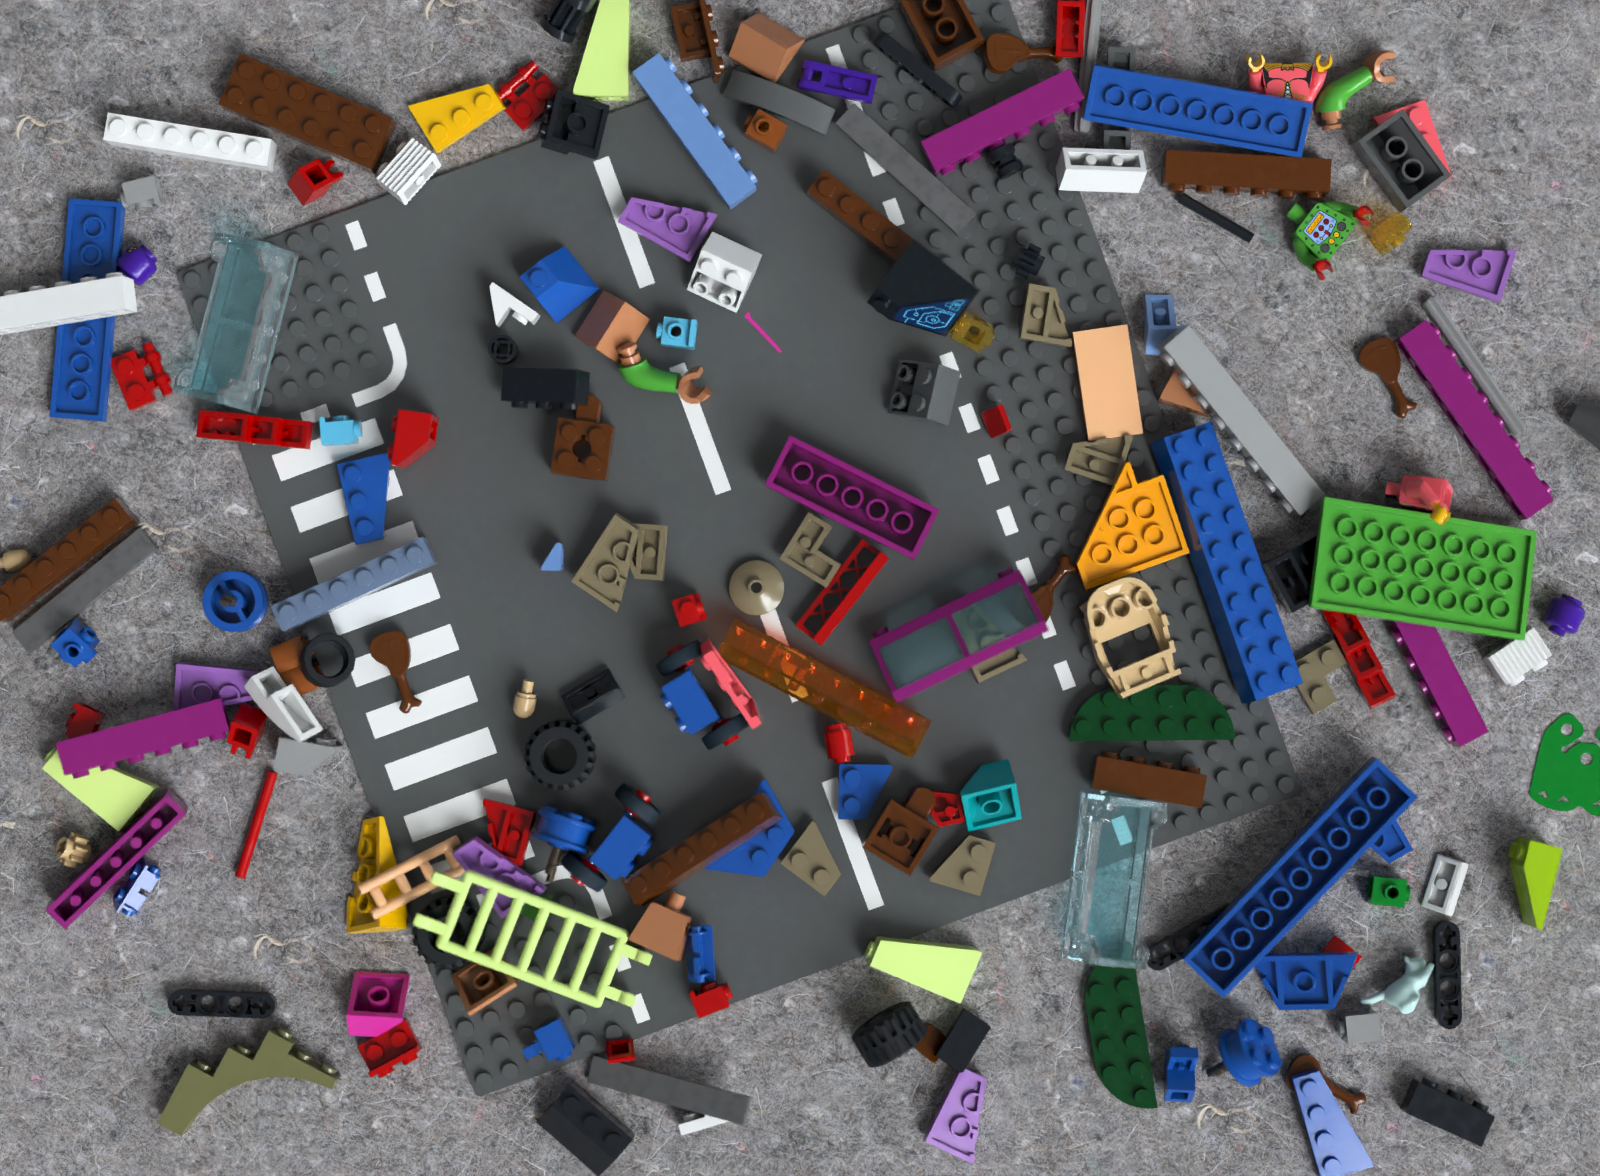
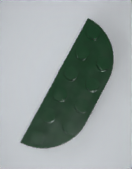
(1152, 715)
(1119, 1035)

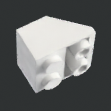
(724, 272)

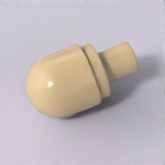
(15, 560)
(525, 700)

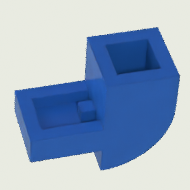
(1180, 1073)

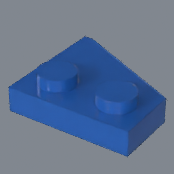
(860, 788)

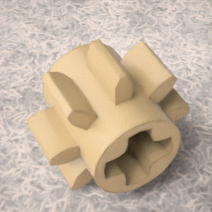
(73, 850)

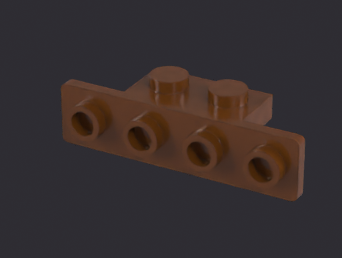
(694, 35)

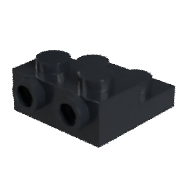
(573, 124)

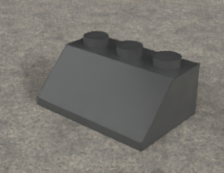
(1401, 160)

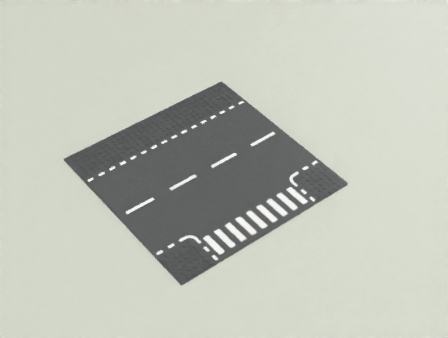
(401, 317)

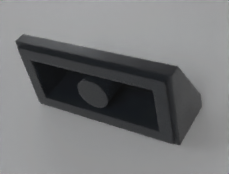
(593, 696)
(962, 1040)

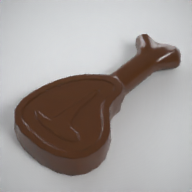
(1004, 50)
(1383, 359)
(1044, 594)
(395, 652)
(1306, 1062)

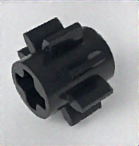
(1028, 260)

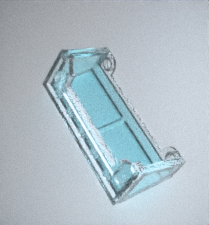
(239, 323)
(1110, 880)

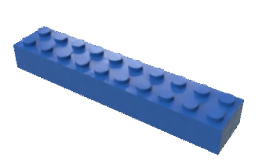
(1227, 563)
(1298, 876)

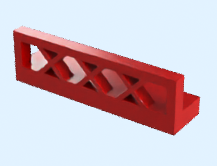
(854, 593)

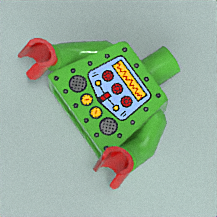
(1323, 231)

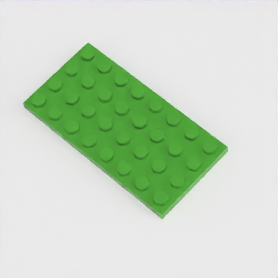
(1420, 572)

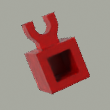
(313, 181)
(246, 729)

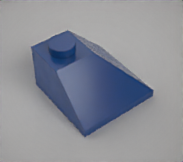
(559, 283)

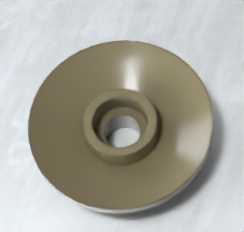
(760, 602)

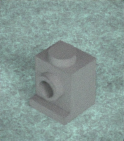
(142, 193)

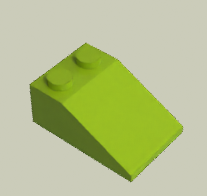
(1534, 875)

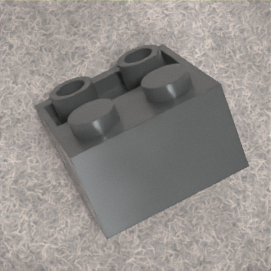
(924, 391)

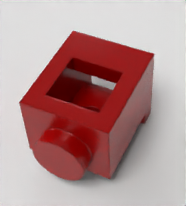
(689, 610)
(84, 721)
(711, 998)

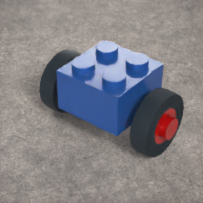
(691, 700)
(620, 847)

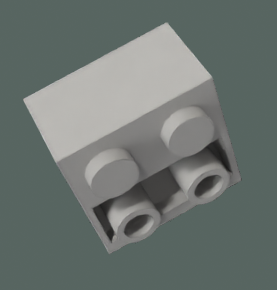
(304, 756)

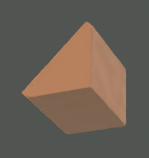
(764, 47)
(611, 325)
(481, 984)

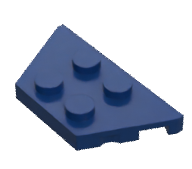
(760, 851)
(1306, 979)

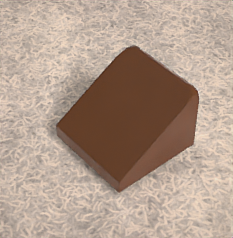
(930, 1043)

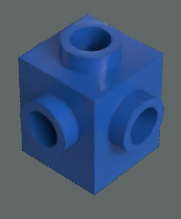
(76, 643)

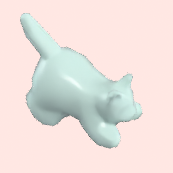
(1405, 991)

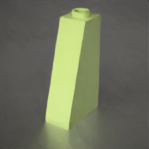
(606, 60)
(110, 793)
(930, 965)

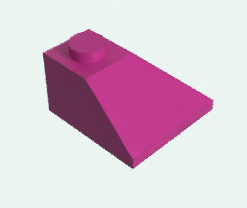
(376, 1002)

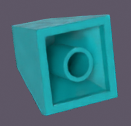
(991, 796)

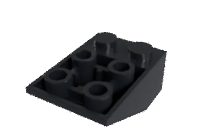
(1292, 575)

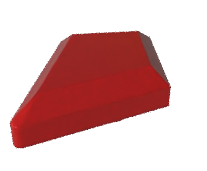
(947, 809)

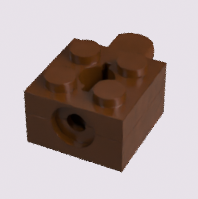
(583, 444)
(902, 830)

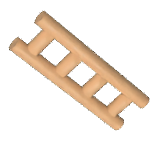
(397, 873)

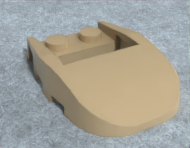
(1122, 608)

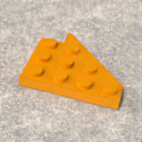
(1131, 531)

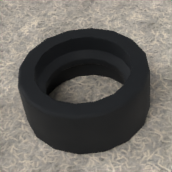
(344, 648)

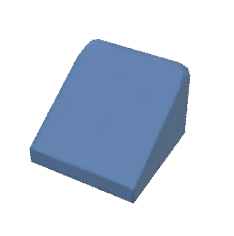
(555, 559)

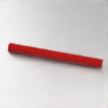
(256, 824)

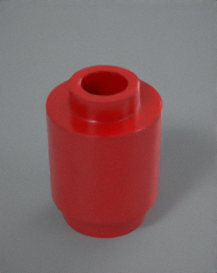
(838, 742)

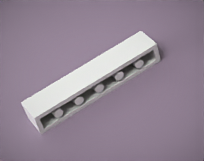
(190, 142)
(67, 303)

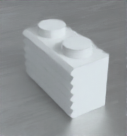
(407, 170)
(1518, 657)

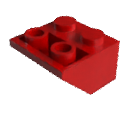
(413, 437)

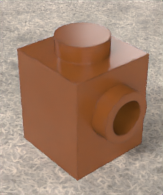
(765, 130)

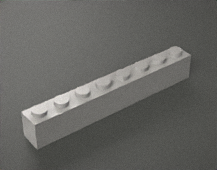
(1240, 420)

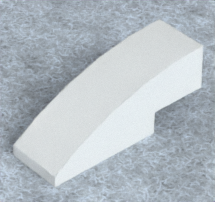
(282, 704)

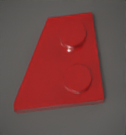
(509, 829)

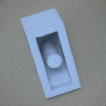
(1158, 321)

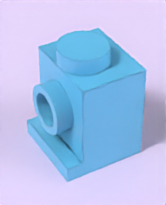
(685, 340)
(340, 431)

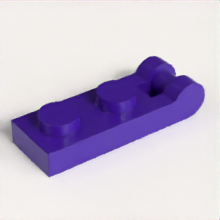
(838, 82)

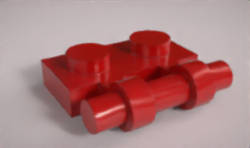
(530, 104)
(133, 379)

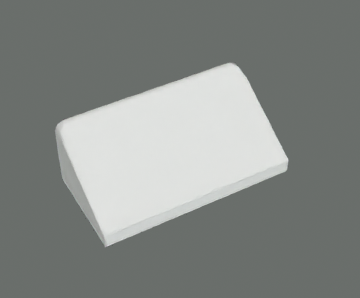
(1444, 885)

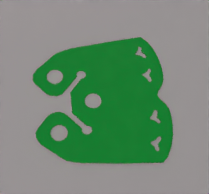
(1564, 772)

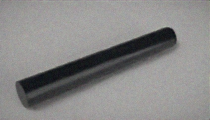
(1216, 218)

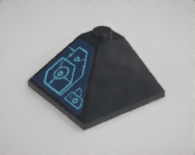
(923, 292)

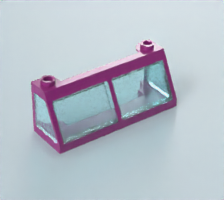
(958, 635)

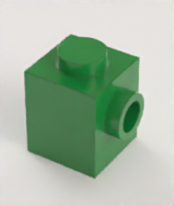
(1387, 891)

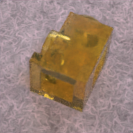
(1390, 233)
(974, 341)

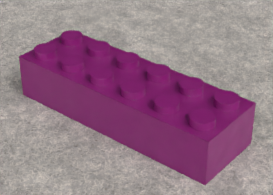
(852, 498)

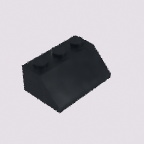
(586, 1128)

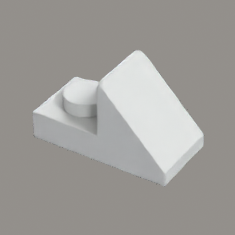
(505, 302)
(694, 1121)

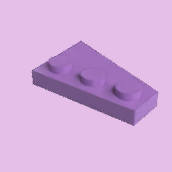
(668, 226)
(1472, 272)
(206, 683)
(484, 859)
(957, 1117)

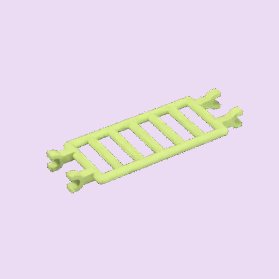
(545, 907)

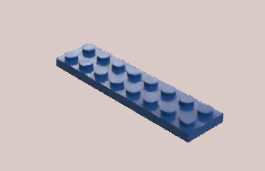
(1198, 110)
(86, 347)

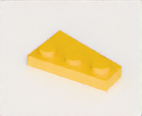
(456, 114)

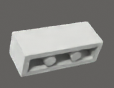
(1100, 170)

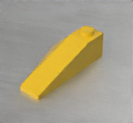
(375, 857)

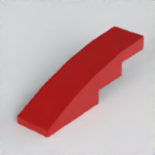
(1069, 28)
(254, 429)
(1360, 657)

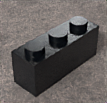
(545, 387)
(1448, 1111)

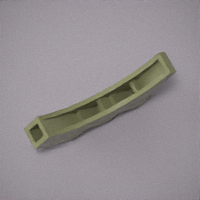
(239, 1065)

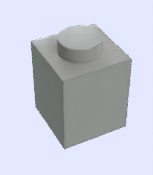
(1359, 1026)

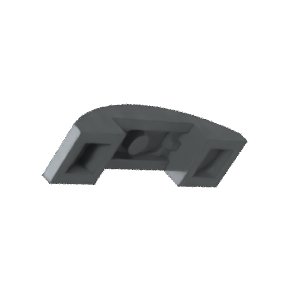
(779, 101)
(1117, 136)

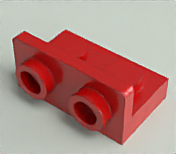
(389, 1049)

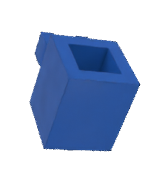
(553, 1040)

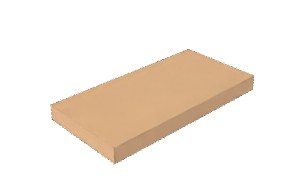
(1107, 382)

